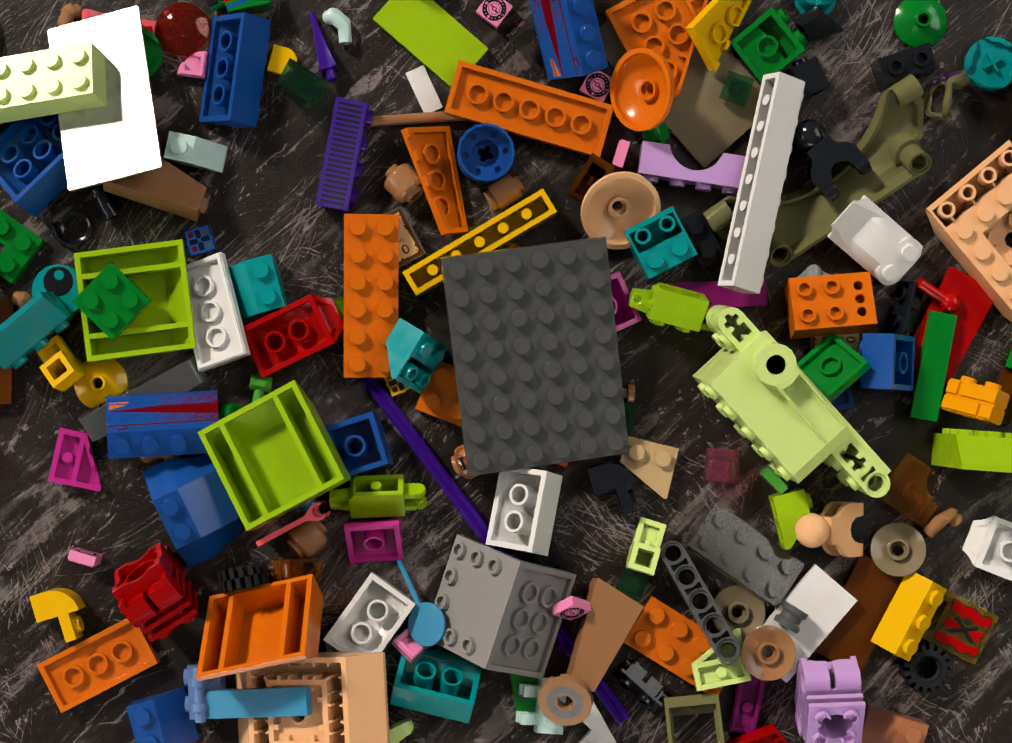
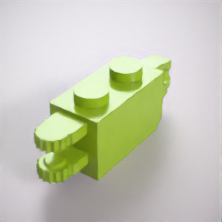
(672, 306)
(379, 496)

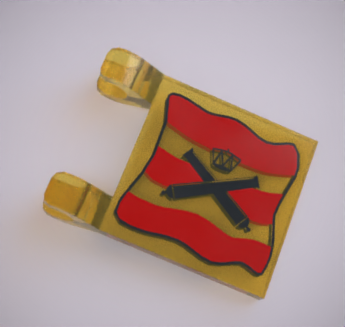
(961, 628)

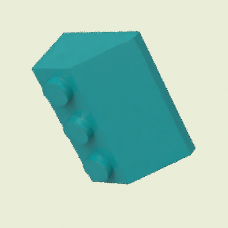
(31, 327)
(437, 685)

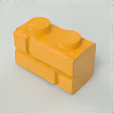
(975, 401)

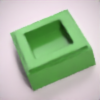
(773, 480)

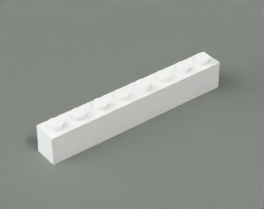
(761, 183)

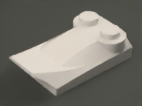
(875, 241)
(990, 546)
(369, 618)

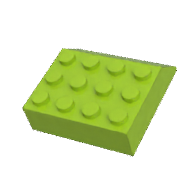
(165, 323)
(972, 450)
(274, 456)

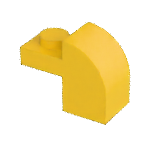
(60, 364)
(61, 604)

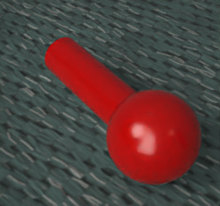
(948, 302)

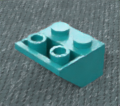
(659, 243)
(413, 355)

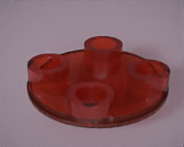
(182, 28)

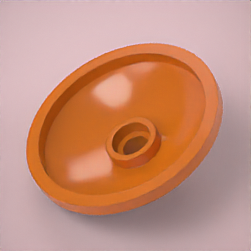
(642, 89)

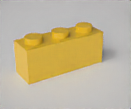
(908, 615)

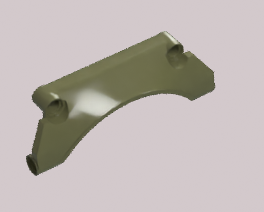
(895, 161)

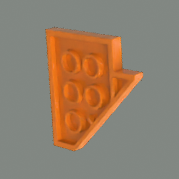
(659, 27)

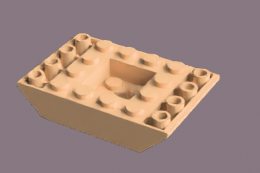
(974, 222)
(345, 694)

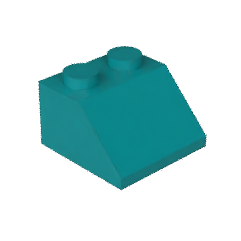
(258, 286)

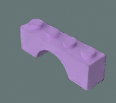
(658, 163)

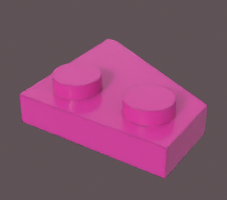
(74, 461)

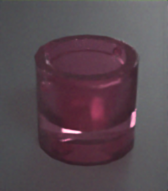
(722, 465)

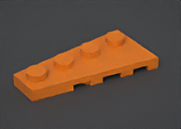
(438, 173)

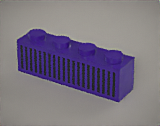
(344, 153)

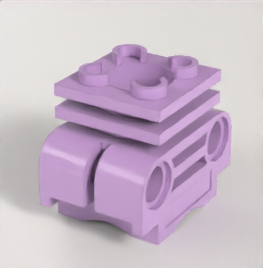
(829, 701)

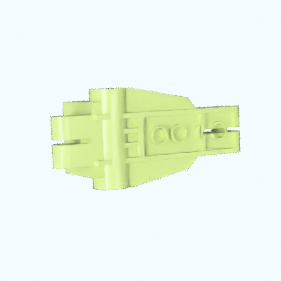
(782, 407)

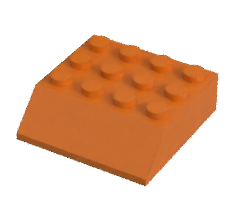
(261, 627)

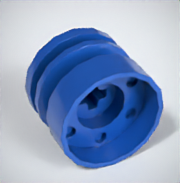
(477, 139)

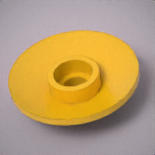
(113, 378)

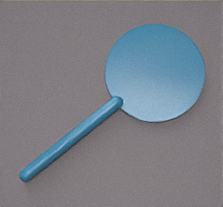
(426, 619)

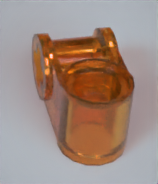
(294, 567)

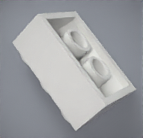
(524, 510)

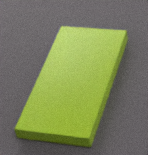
(430, 35)

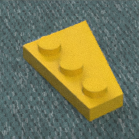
(713, 28)

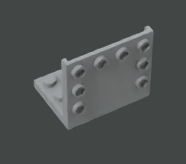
(500, 608)

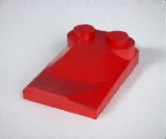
(293, 333)

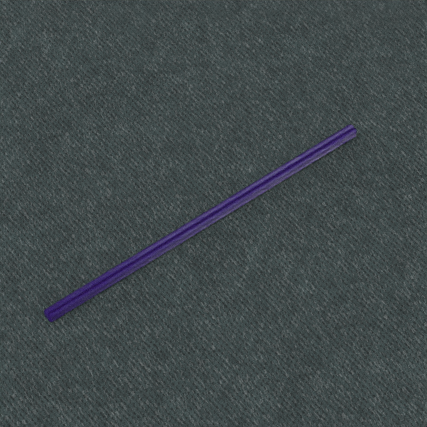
(470, 514)

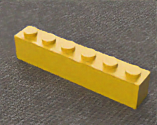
(487, 237)

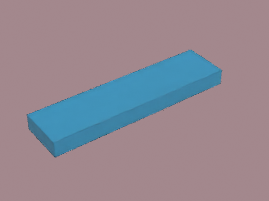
(259, 702)

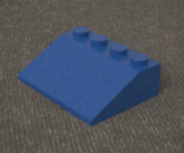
(32, 162)

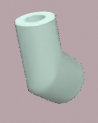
(335, 17)

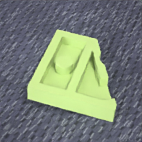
(711, 673)

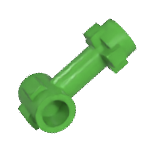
(260, 385)

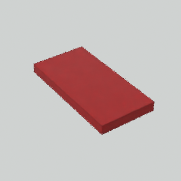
(973, 309)

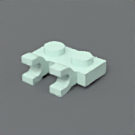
(537, 718)

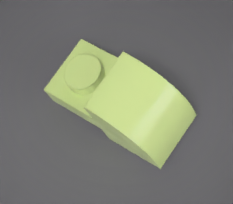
(646, 546)

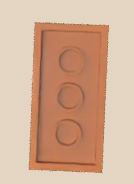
(668, 639)
(97, 664)

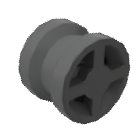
(791, 617)

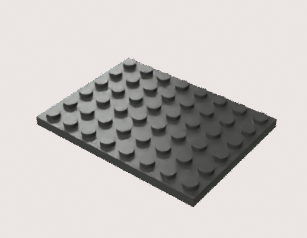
(535, 355)

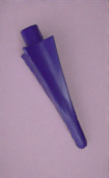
(325, 59)

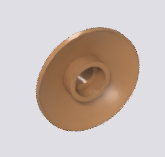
(778, 662)

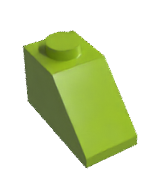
(787, 511)

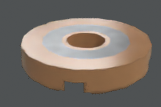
(561, 712)

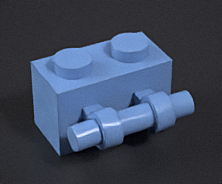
(196, 701)

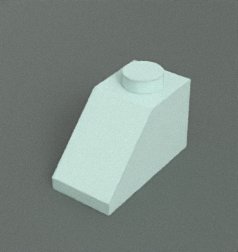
(195, 152)

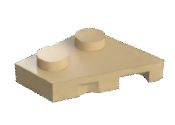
(651, 463)

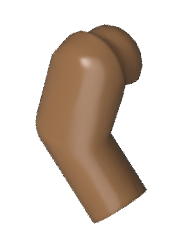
(68, 14)

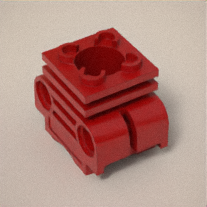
(155, 592)

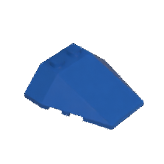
(193, 507)

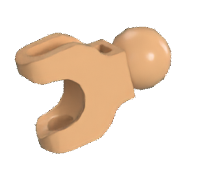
(831, 529)

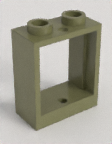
(693, 705)

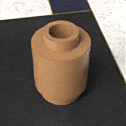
(504, 192)

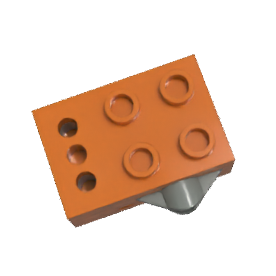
(829, 303)

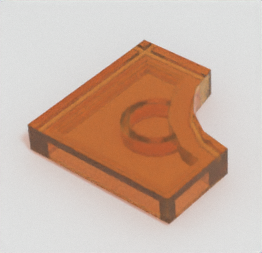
(909, 491)

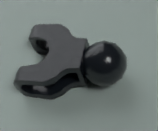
(827, 155)

